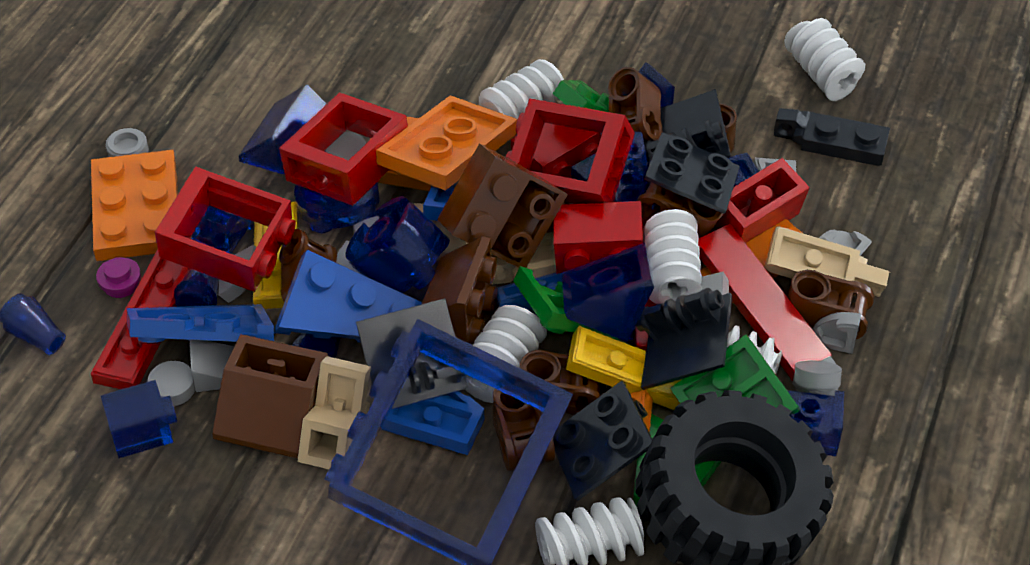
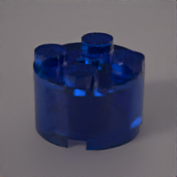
(397, 246)

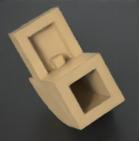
(339, 398)

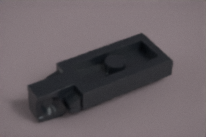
(833, 135)

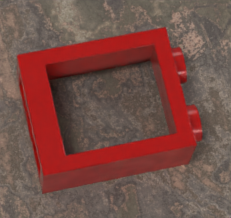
(609, 158)
(346, 180)
(190, 205)

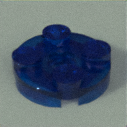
(328, 213)

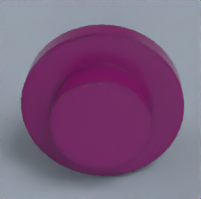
(118, 277)

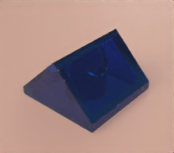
(279, 126)
(609, 291)

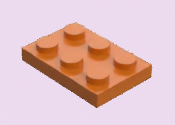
(444, 141)
(130, 202)

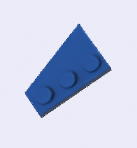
(331, 299)
(199, 323)

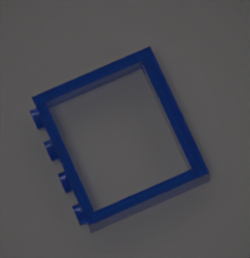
(385, 390)

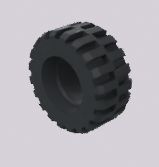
(757, 440)

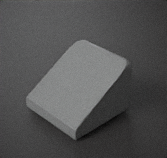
(208, 363)

